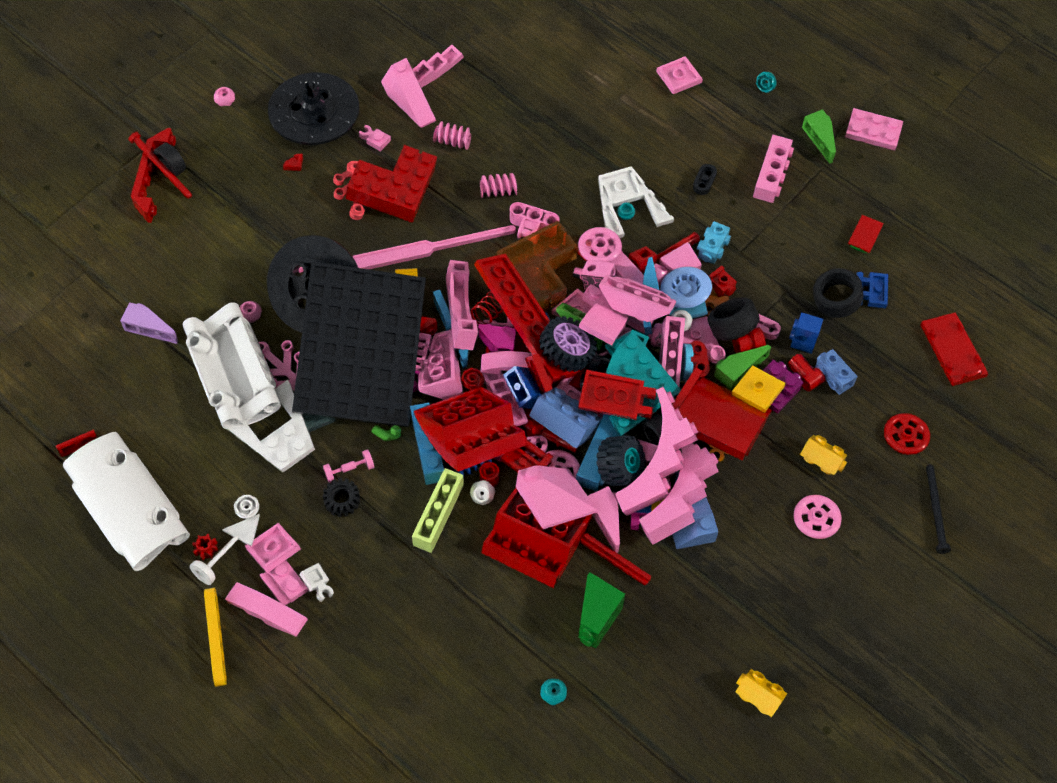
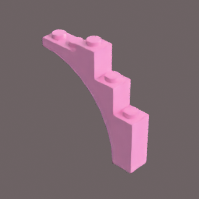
(651, 484)
(677, 508)

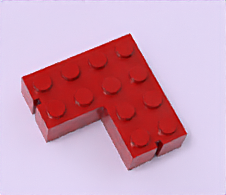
(393, 191)

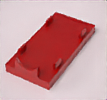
(954, 349)

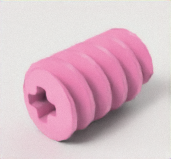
(452, 136)
(498, 184)

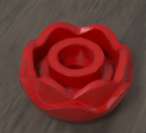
(469, 374)

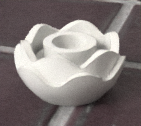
(684, 314)
(482, 486)
(242, 502)

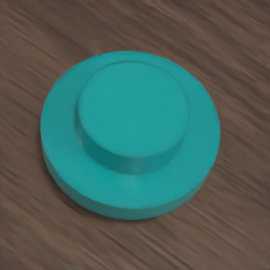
(626, 211)

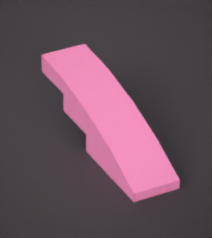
(437, 65)
(496, 384)
(267, 609)

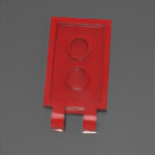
(615, 395)

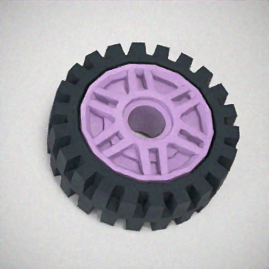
(567, 344)

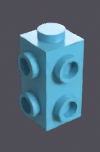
(713, 243)

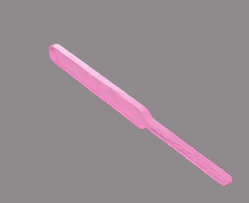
(422, 248)

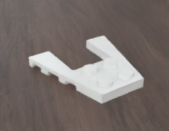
(626, 187)
(287, 443)

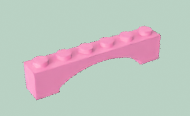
(463, 327)

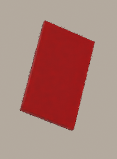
(865, 234)

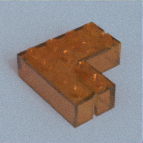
(538, 257)

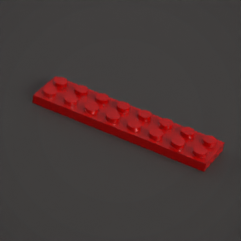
(519, 307)

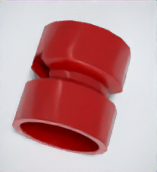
(750, 341)

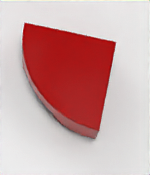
(294, 163)

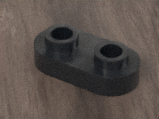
(703, 180)

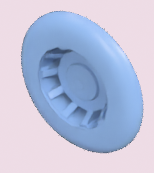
(686, 291)

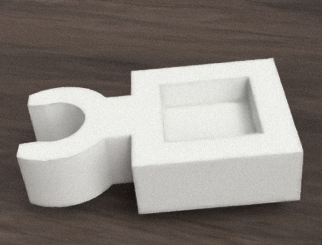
(316, 579)

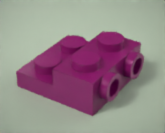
(793, 384)

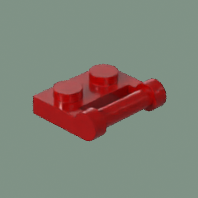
(520, 459)

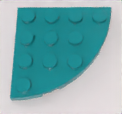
(637, 362)

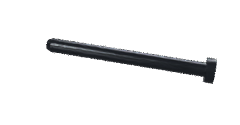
(943, 547)

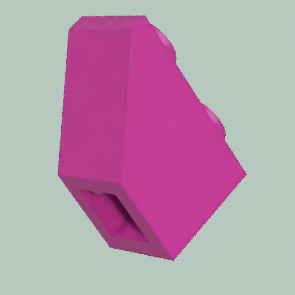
(497, 337)

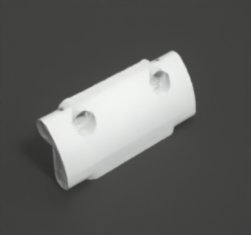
(232, 367)
(124, 500)

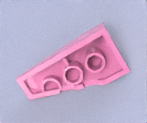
(407, 93)
(441, 368)

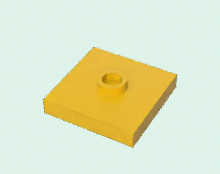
(758, 389)

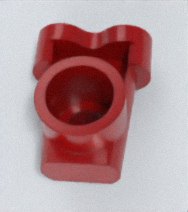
(532, 427)

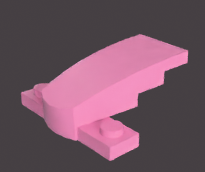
(603, 320)

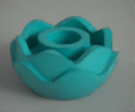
(761, 82)
(553, 697)

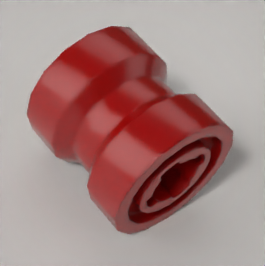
(493, 476)

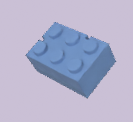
(563, 418)

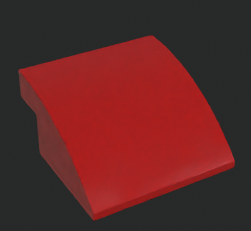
(723, 418)
(471, 428)
(528, 548)

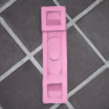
(502, 360)

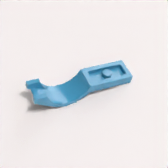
(445, 317)

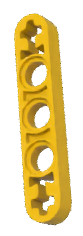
(215, 637)

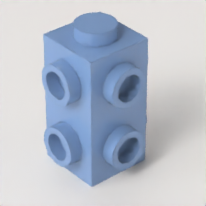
(836, 371)

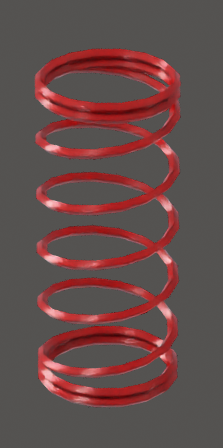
(481, 307)

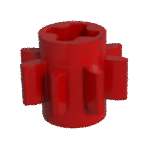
(205, 552)

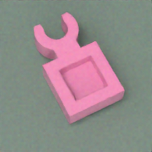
(376, 138)

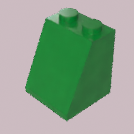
(599, 610)

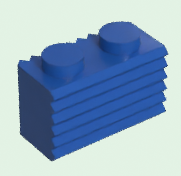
(522, 386)

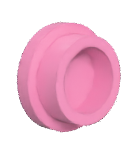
(716, 353)

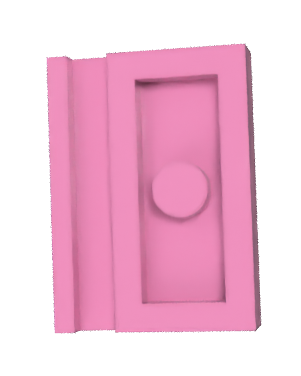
(284, 583)

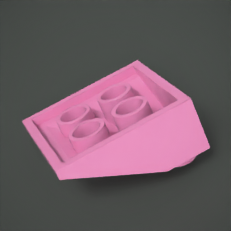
(553, 495)

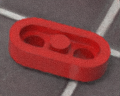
(700, 358)

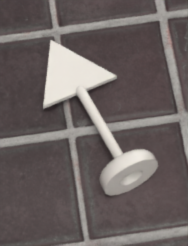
(241, 531)

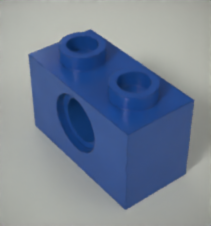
(805, 332)

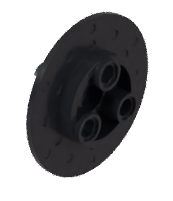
(313, 108)
(285, 283)

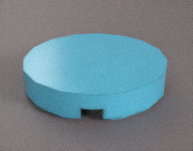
(686, 364)

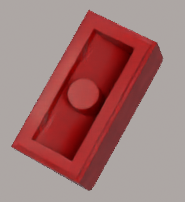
(75, 443)

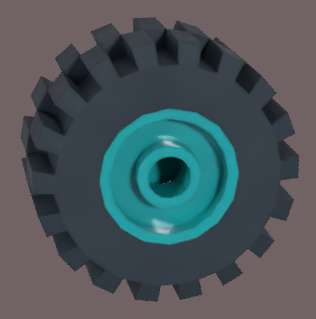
(620, 460)

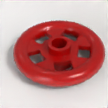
(900, 446)

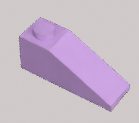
(144, 322)

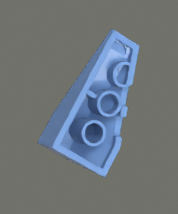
(702, 530)

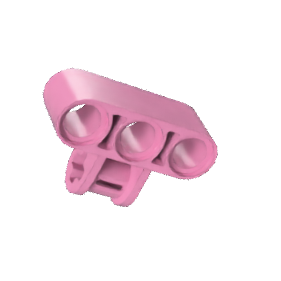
(530, 218)

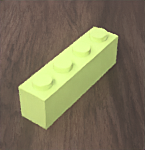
(438, 510)

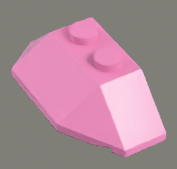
(636, 298)

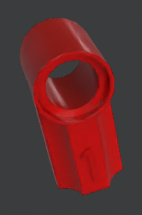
(810, 376)

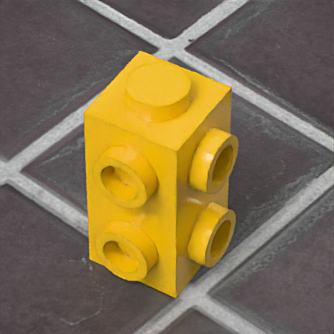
(826, 456)
(760, 692)

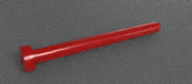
(135, 138)

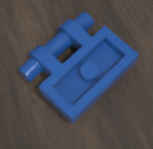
(877, 289)

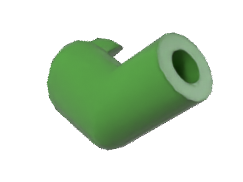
(387, 435)

